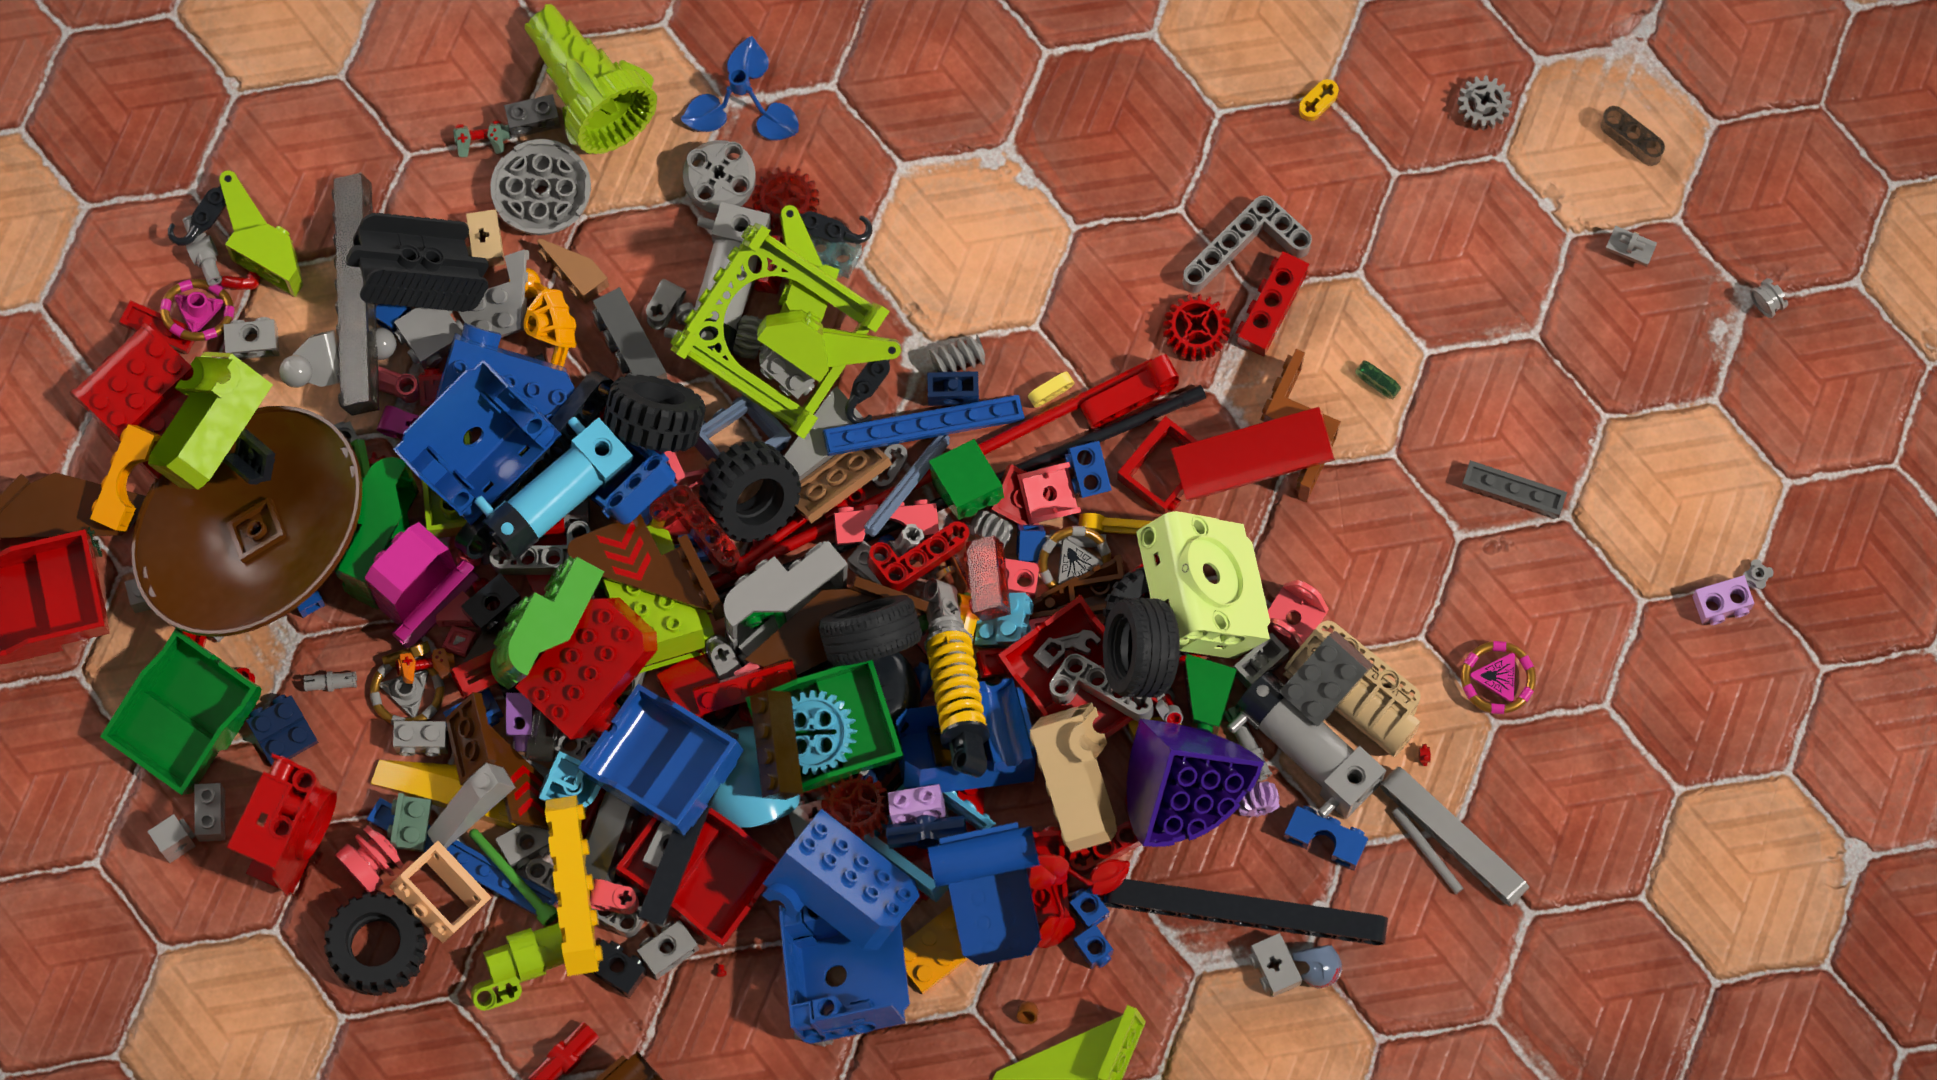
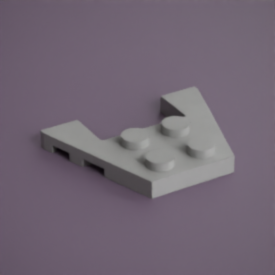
(503, 305)

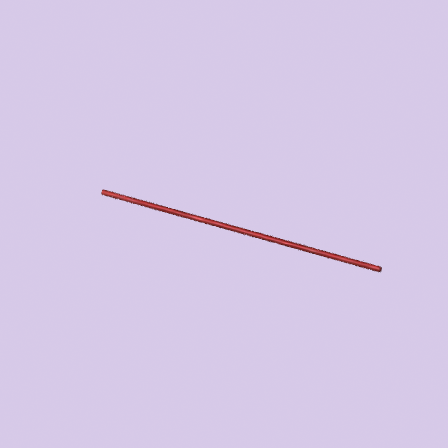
(986, 447)

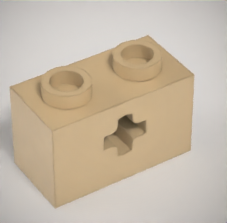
(481, 225)

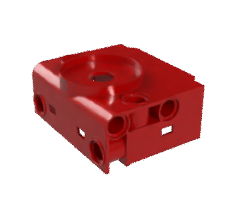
(295, 824)

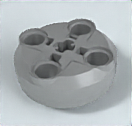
(719, 175)

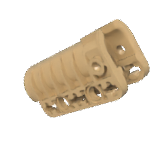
(1370, 705)

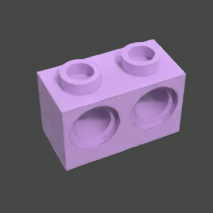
(1720, 594)
(916, 802)

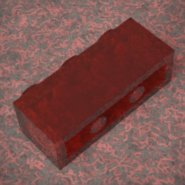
(987, 578)

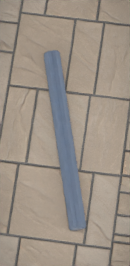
(905, 486)

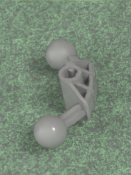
(318, 361)

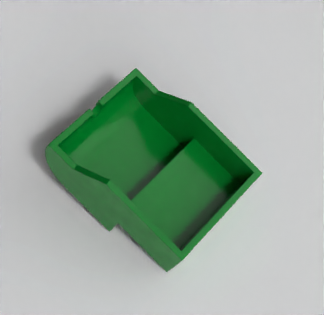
(386, 499)
(181, 713)
(875, 733)

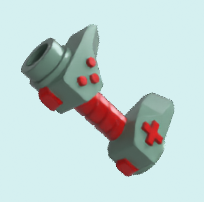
(496, 134)

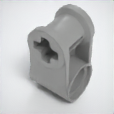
(665, 300)
(723, 661)

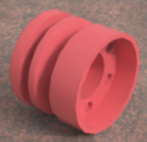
(369, 859)

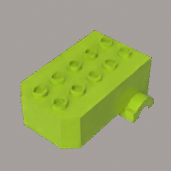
(211, 419)
(677, 625)

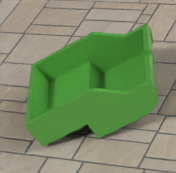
(543, 620)

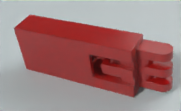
(474, 674)

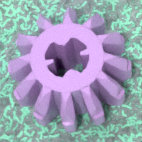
(1260, 801)

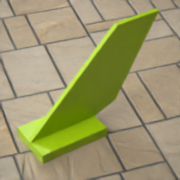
(1093, 1055)

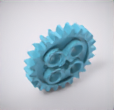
(814, 709)

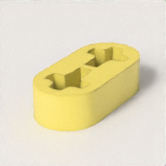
(1051, 389)

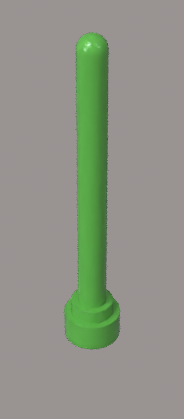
(545, 913)

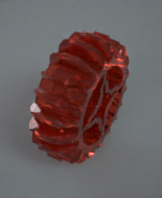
(775, 198)
(875, 812)

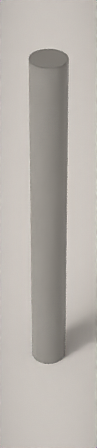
(1427, 850)

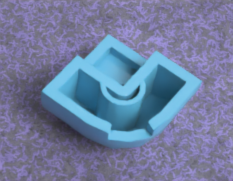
(567, 780)

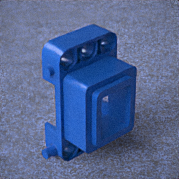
(637, 486)

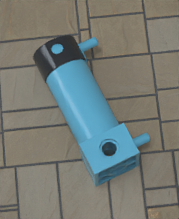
(557, 490)

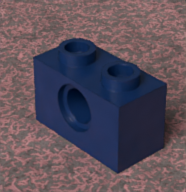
(952, 388)

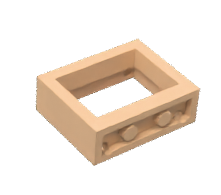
(455, 877)

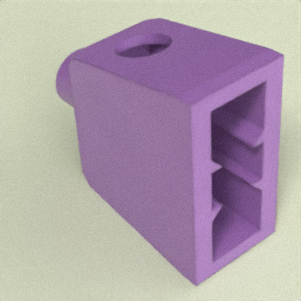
(518, 709)

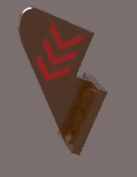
(632, 559)
(478, 743)

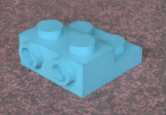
(1007, 629)

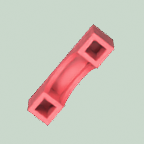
(850, 523)

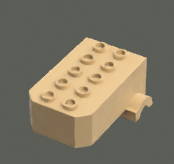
(1067, 757)

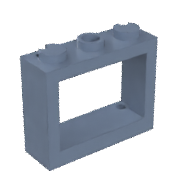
(722, 418)

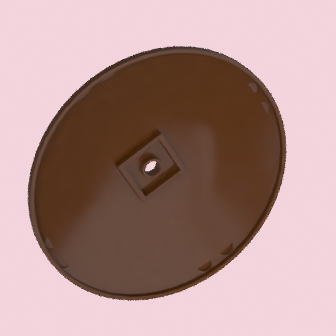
(199, 546)

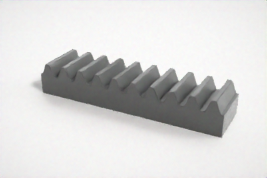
(1514, 489)

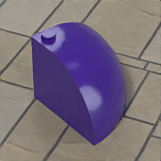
(1184, 781)

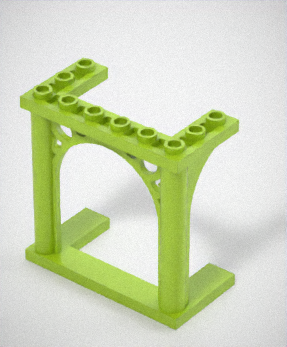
(691, 345)

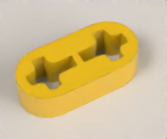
(1322, 103)

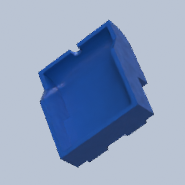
(661, 759)

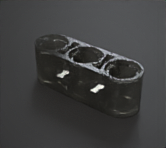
(1636, 147)

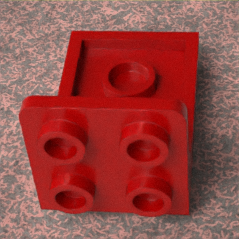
(1048, 843)

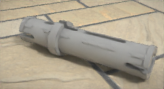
(1247, 741)

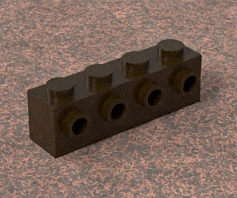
(776, 745)

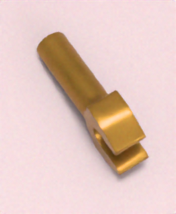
(416, 650)

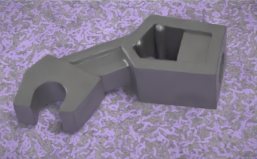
(1075, 641)

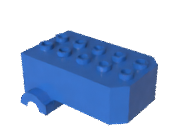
(539, 381)
(1008, 749)
(842, 883)
(990, 890)

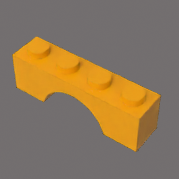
(113, 504)

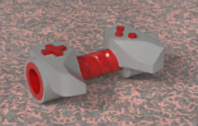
(1167, 709)

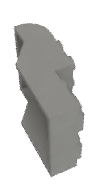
(779, 591)

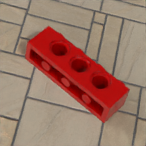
(1259, 339)

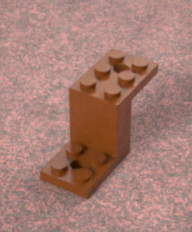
(1283, 406)

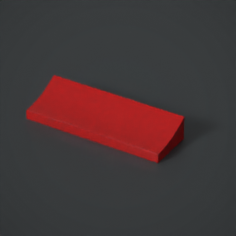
(1253, 454)

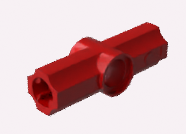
(566, 1054)

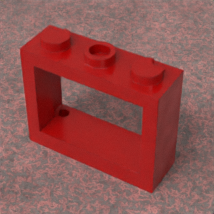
(1125, 474)

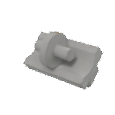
(1631, 246)

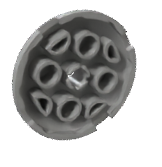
(536, 165)

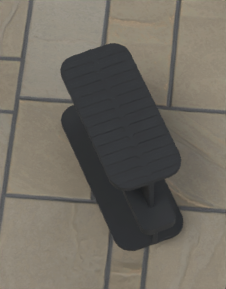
(417, 263)

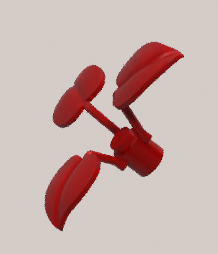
(1053, 871)

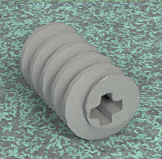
(958, 356)

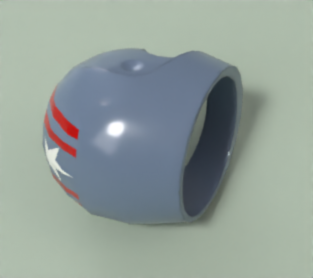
(1323, 963)

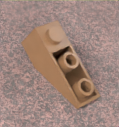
(580, 272)

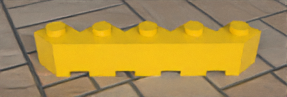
(572, 885)

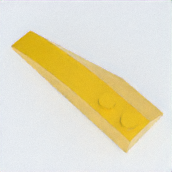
(431, 782)

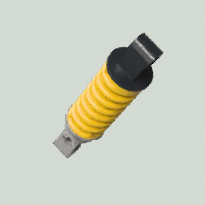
(955, 680)

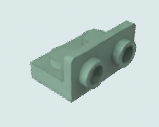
(409, 823)

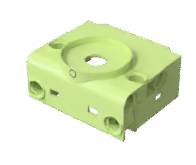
(1207, 614)

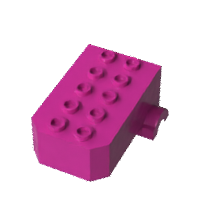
(416, 582)

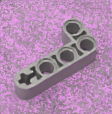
(540, 553)
(1104, 692)

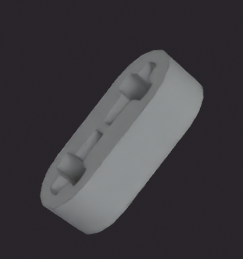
(895, 469)

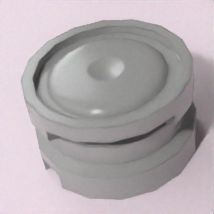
(1768, 298)

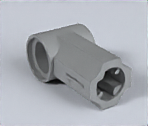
(907, 540)

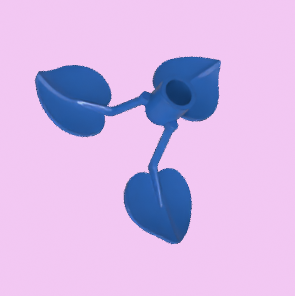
(745, 62)

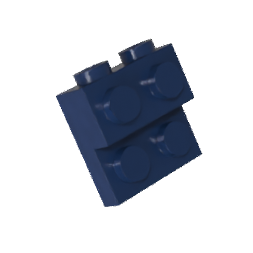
(281, 728)

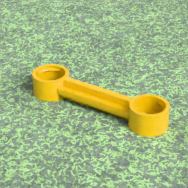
(1111, 525)

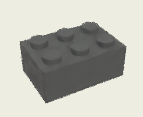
(1326, 678)

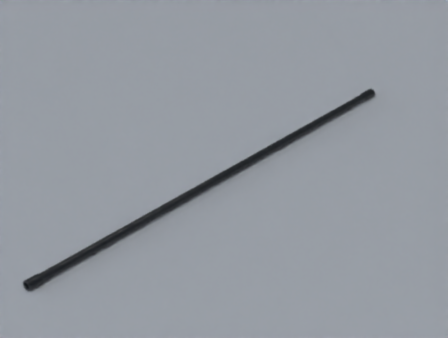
(1182, 400)

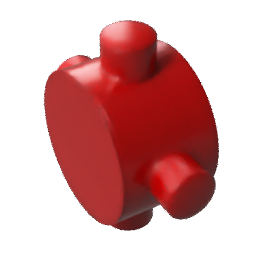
(1424, 755)

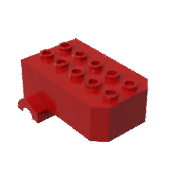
(585, 676)

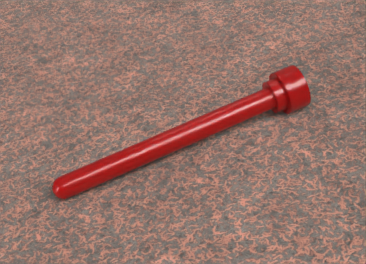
(767, 544)

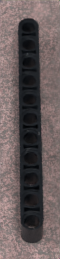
(1249, 912)

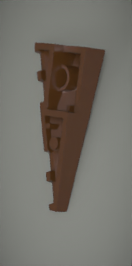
(1091, 585)

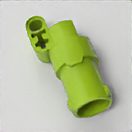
(521, 959)

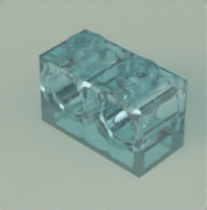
(835, 250)

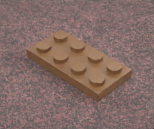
(838, 480)

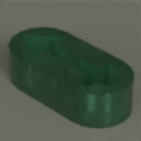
(1378, 379)

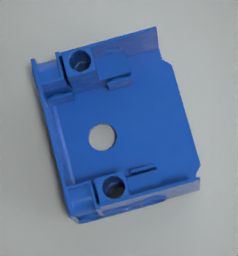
(462, 471)
(866, 1001)

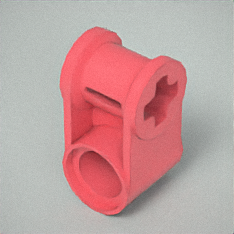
(608, 897)

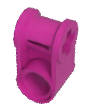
(395, 422)

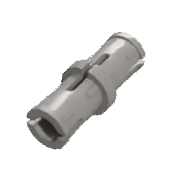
(330, 681)

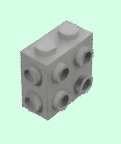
(427, 334)
(791, 378)

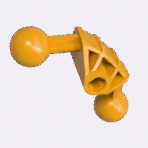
(549, 318)

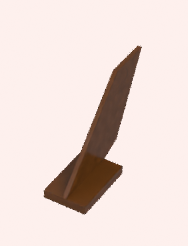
(54, 507)
(800, 635)

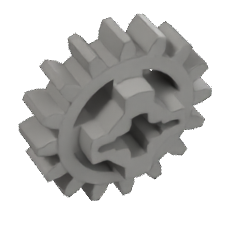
(1492, 107)

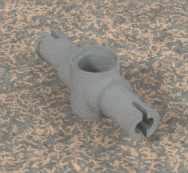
(204, 253)

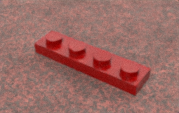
(737, 688)

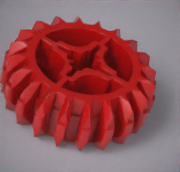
(1209, 341)

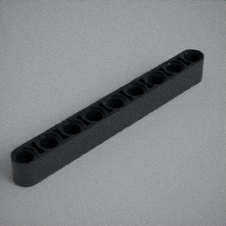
(586, 393)

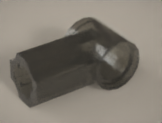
(542, 742)

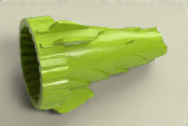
(602, 99)

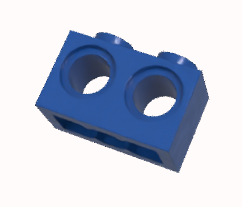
(1095, 467)

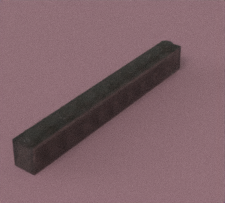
(356, 318)

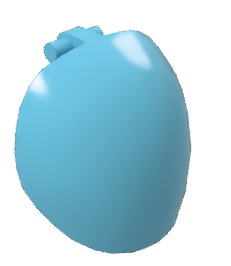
(741, 794)

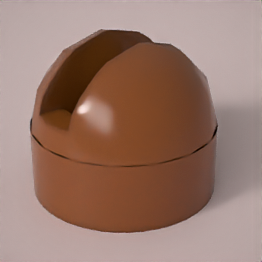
(1027, 1012)

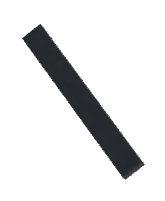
(673, 867)

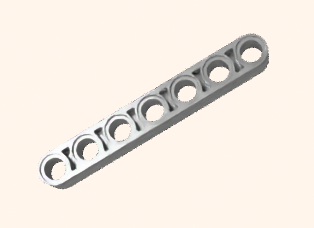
(1454, 836)

